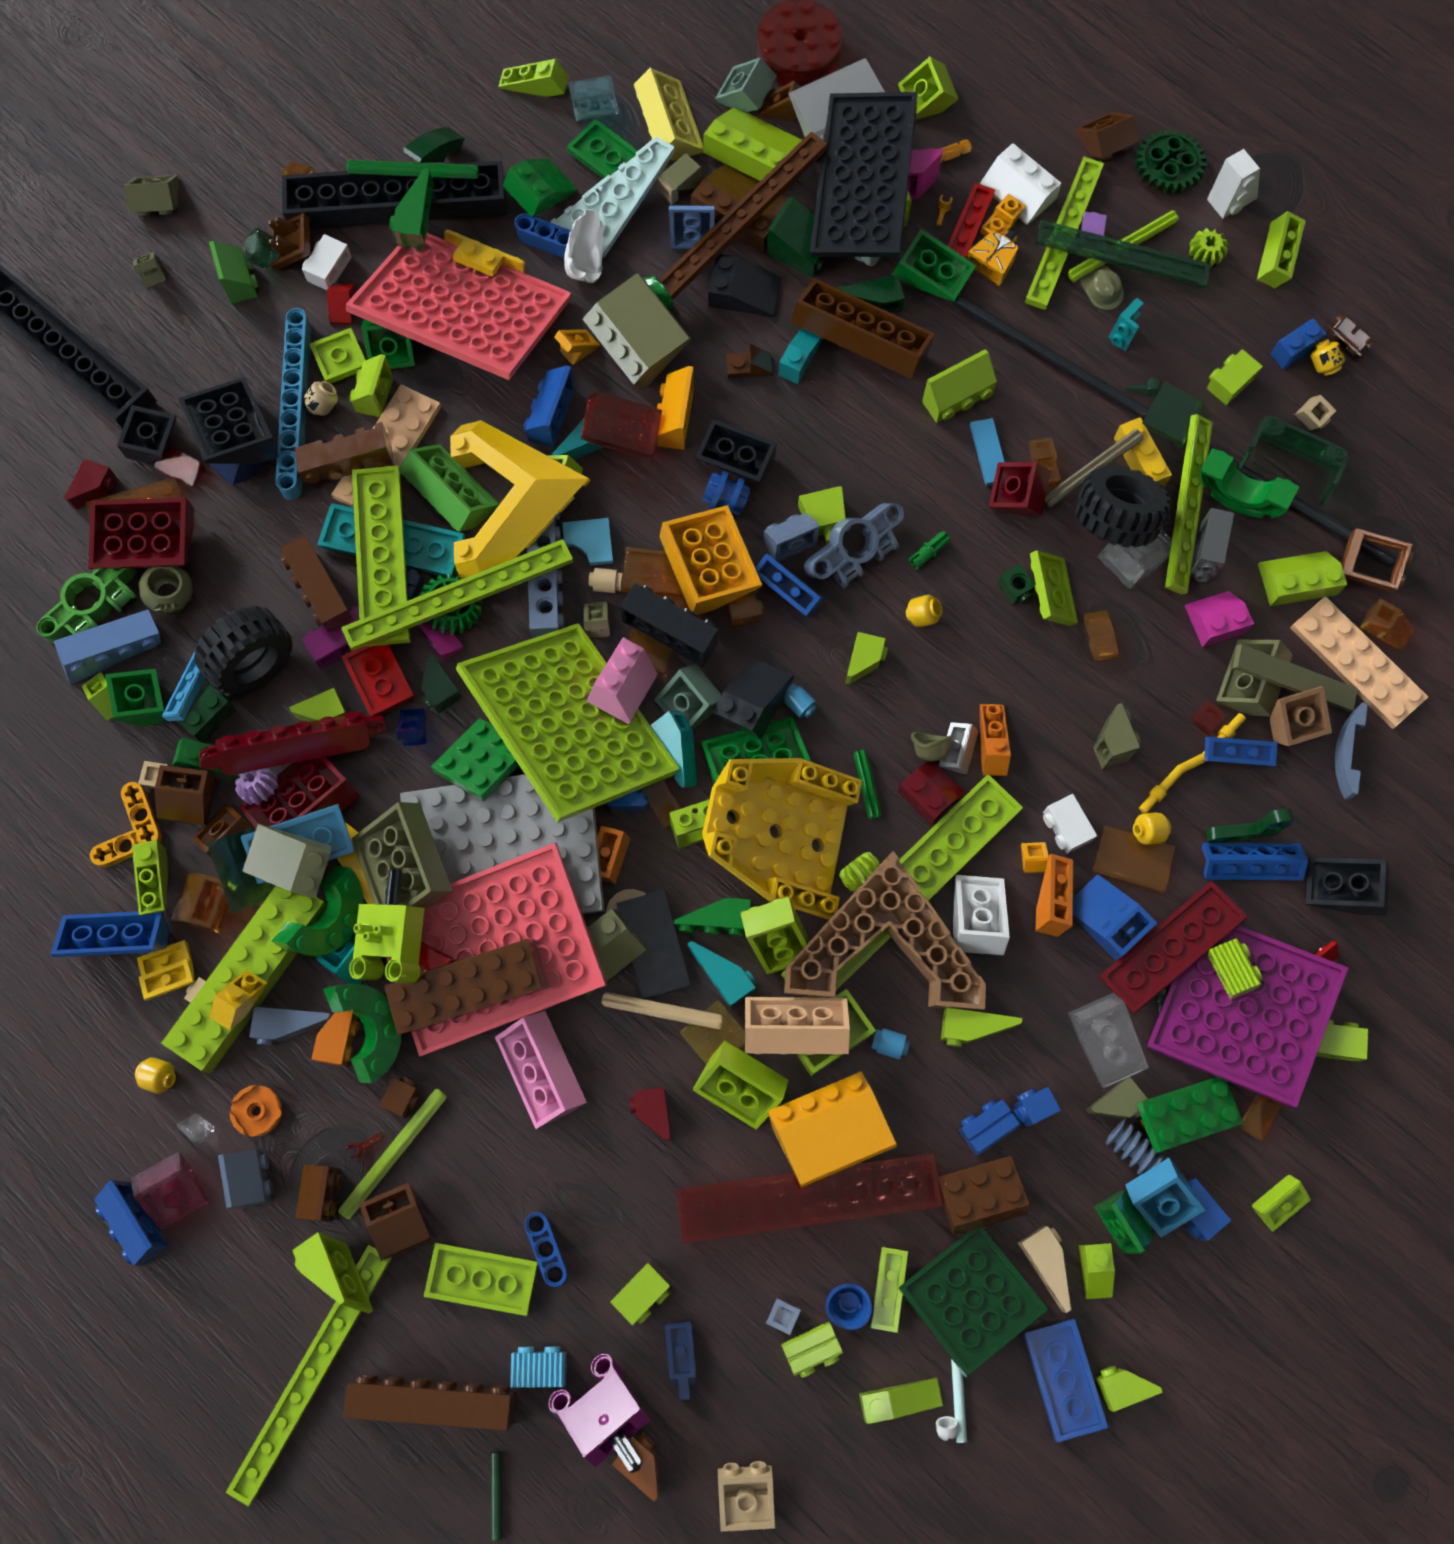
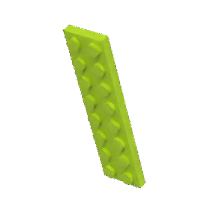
(380, 544)

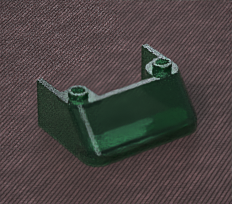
(1303, 445)

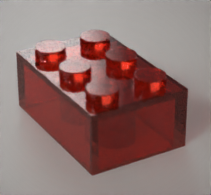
(621, 424)

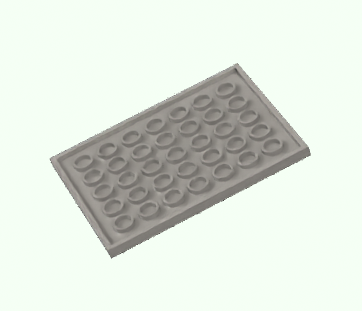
(508, 825)

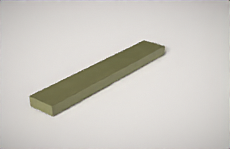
(1292, 676)

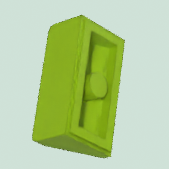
(1281, 1202)

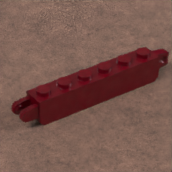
(292, 743)

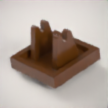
(291, 239)

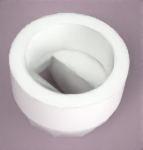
(947, 1427)

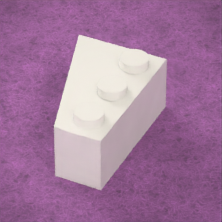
(1235, 184)

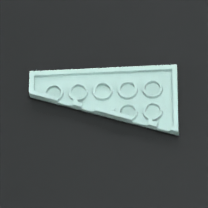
(622, 192)

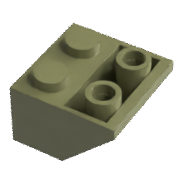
(1117, 739)

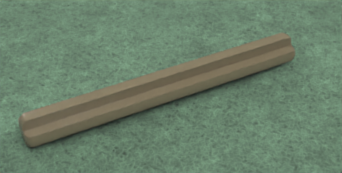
(1103, 459)

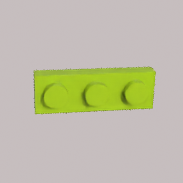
(887, 1295)

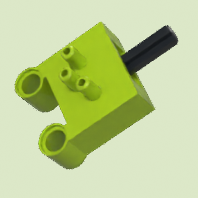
(388, 932)

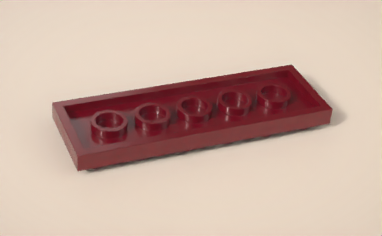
(1173, 947)

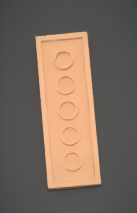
(405, 422)
(1359, 662)

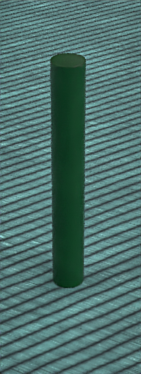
(496, 1498)

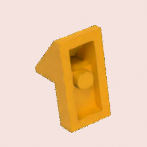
(576, 344)

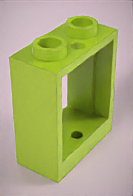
(689, 826)

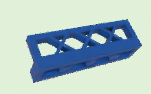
(1254, 864)

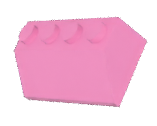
(540, 1069)

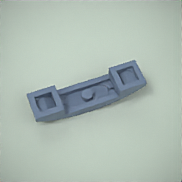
(1346, 777)

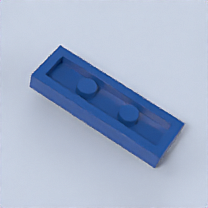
(1240, 751)

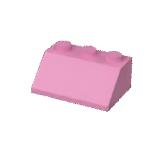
(623, 681)

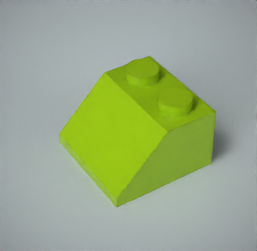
(933, 87)
(372, 386)

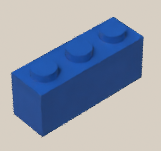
(788, 585)

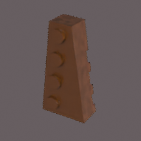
(343, 454)
(316, 584)

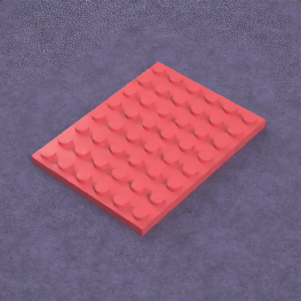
(460, 309)
(503, 906)

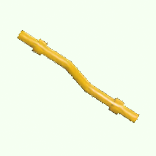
(1159, 792)

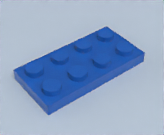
(1065, 1380)

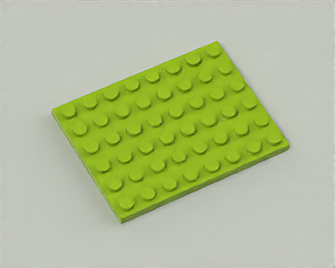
(561, 741)

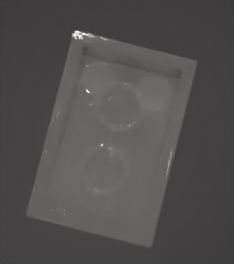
(1136, 563)
(1109, 1039)

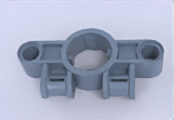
(878, 542)

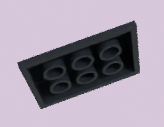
(229, 424)

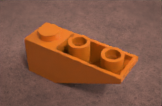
(994, 740)
(335, 1039)

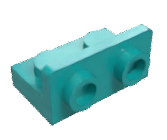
(1125, 327)

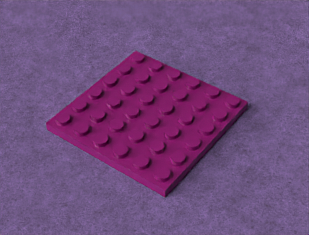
(1261, 1037)

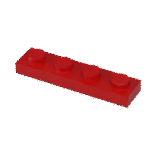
(971, 219)

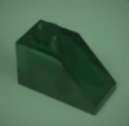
(438, 687)

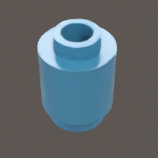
(800, 701)
(890, 1043)

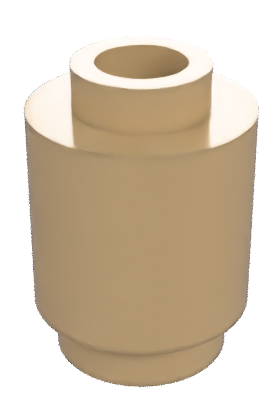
(606, 580)

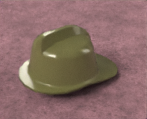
(1103, 288)

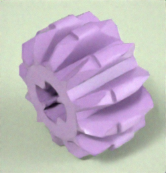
(256, 785)

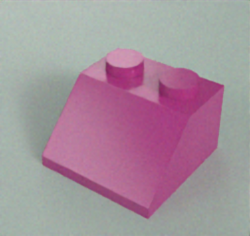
(1219, 618)

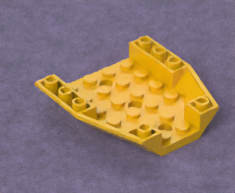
(803, 805)

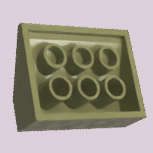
(637, 330)
(405, 843)

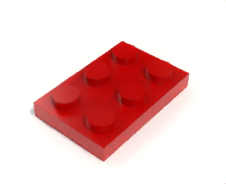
(378, 678)

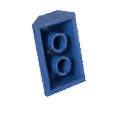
(550, 406)
(129, 1223)

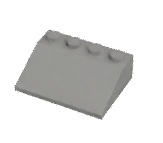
(813, 99)

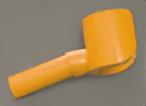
(943, 207)

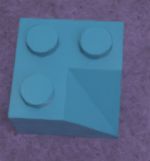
(1164, 1197)

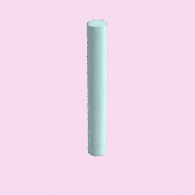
(959, 1403)

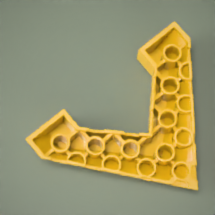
(538, 495)

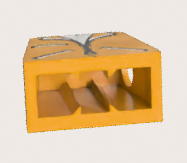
(994, 255)

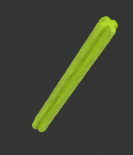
(1135, 238)
(392, 1154)

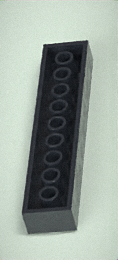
(371, 198)
(69, 352)

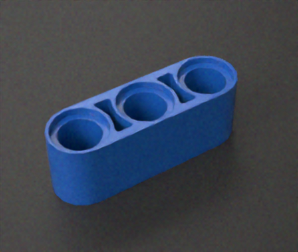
(536, 229)
(536, 1240)

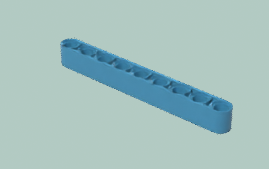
(289, 394)

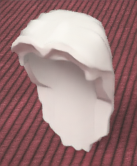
(585, 248)

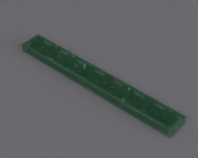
(1122, 254)

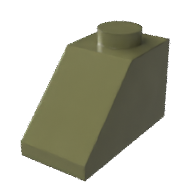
(1119, 1101)

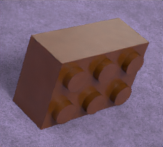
(982, 1195)

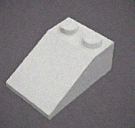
(980, 915)

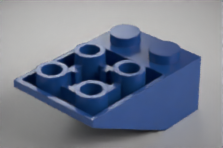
(1110, 917)

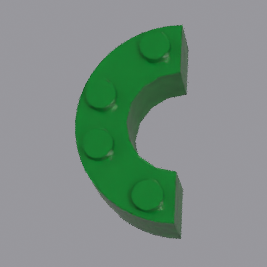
(1242, 493)
(336, 923)
(381, 1037)

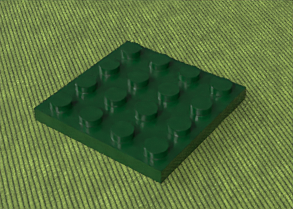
(972, 1300)

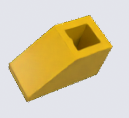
(236, 999)

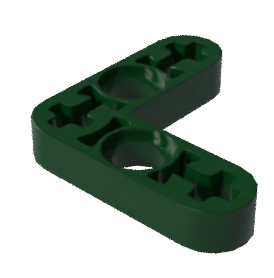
(1266, 827)

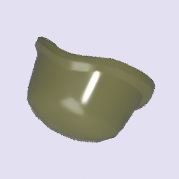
(931, 747)

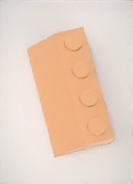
(796, 1025)

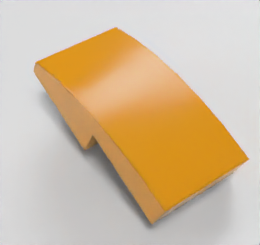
(1004, 216)

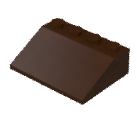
(724, 190)

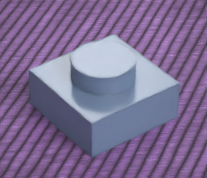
(783, 1316)

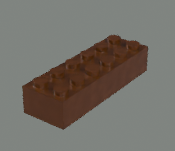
(862, 328)
(467, 986)
(430, 1404)

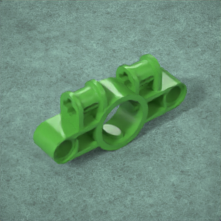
(69, 619)

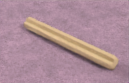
(662, 1010)

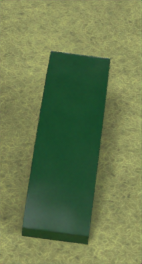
(435, 145)

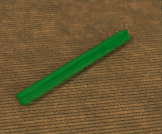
(412, 169)

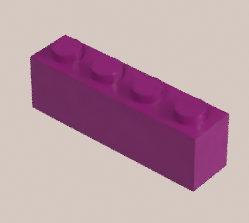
(329, 646)

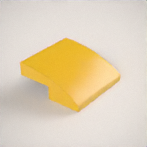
(165, 970)

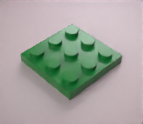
(477, 761)

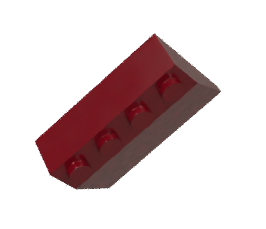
(140, 533)
(300, 791)

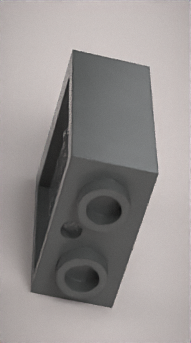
(1211, 544)

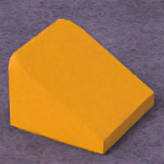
(1034, 857)

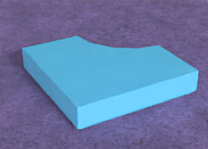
(591, 538)

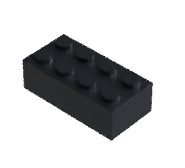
(669, 624)

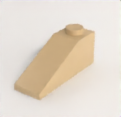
(1047, 1259)

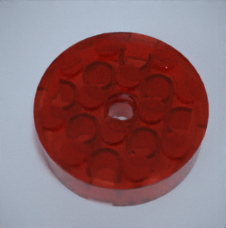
(799, 41)

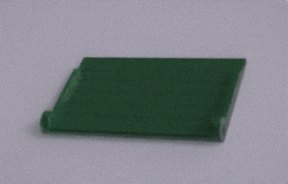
(1172, 413)
(229, 860)

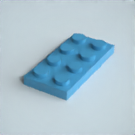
(322, 826)

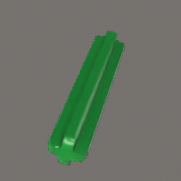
(867, 786)

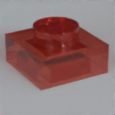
(1208, 717)

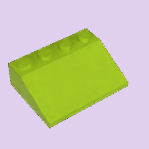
(747, 143)

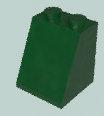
(791, 238)

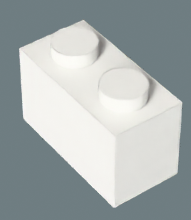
(326, 262)
(1069, 824)

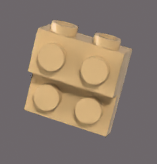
(746, 1497)

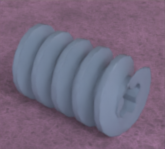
(1134, 1148)

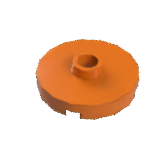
(243, 1108)

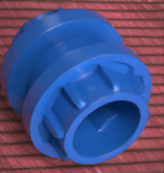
(725, 492)

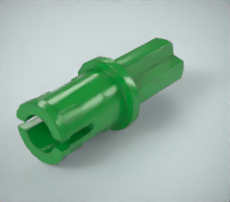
(929, 550)

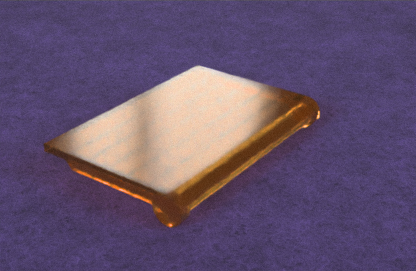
(1127, 859)

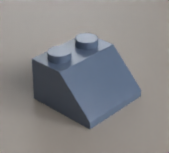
(791, 536)
(245, 1179)

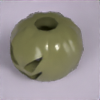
(160, 578)

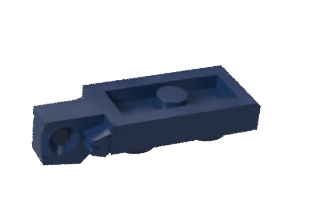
(681, 1357)

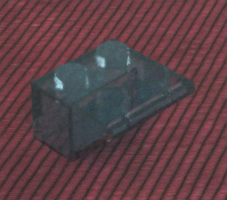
(593, 98)

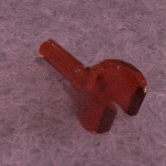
(364, 1144)

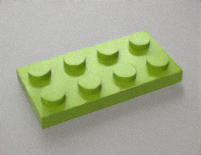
(481, 1279)

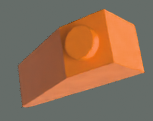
(1055, 899)

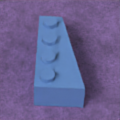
(106, 645)

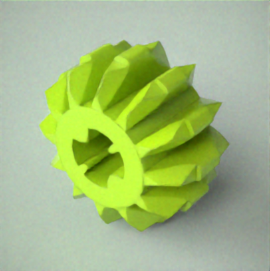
(1208, 247)
(859, 870)

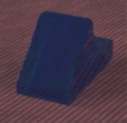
(412, 727)

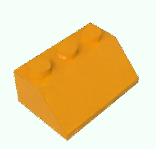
(675, 408)

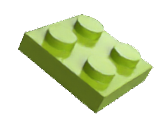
(338, 355)

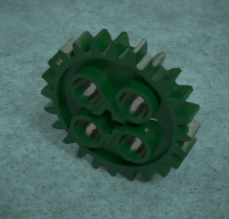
(1170, 161)

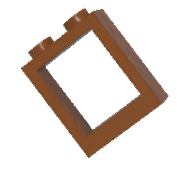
(1404, 558)

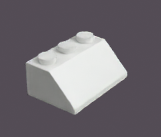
(1023, 179)

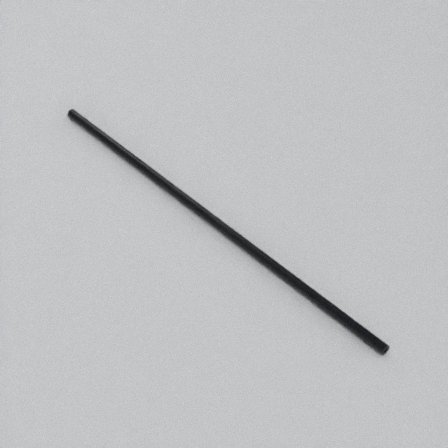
(1141, 410)

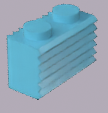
(538, 1368)

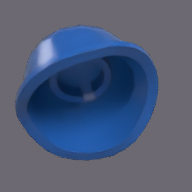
(848, 1306)

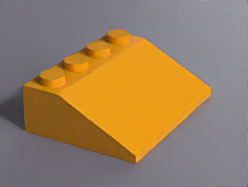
(709, 559)
(831, 1129)

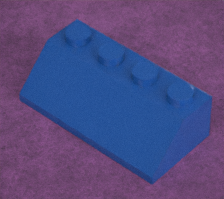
(110, 934)

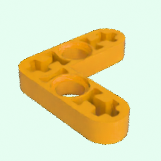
(136, 835)

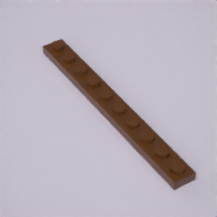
(743, 214)

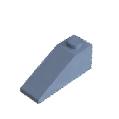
(279, 1025)

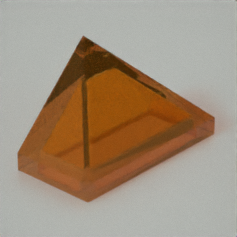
(1260, 1116)

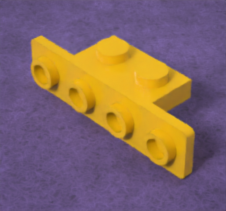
(480, 256)

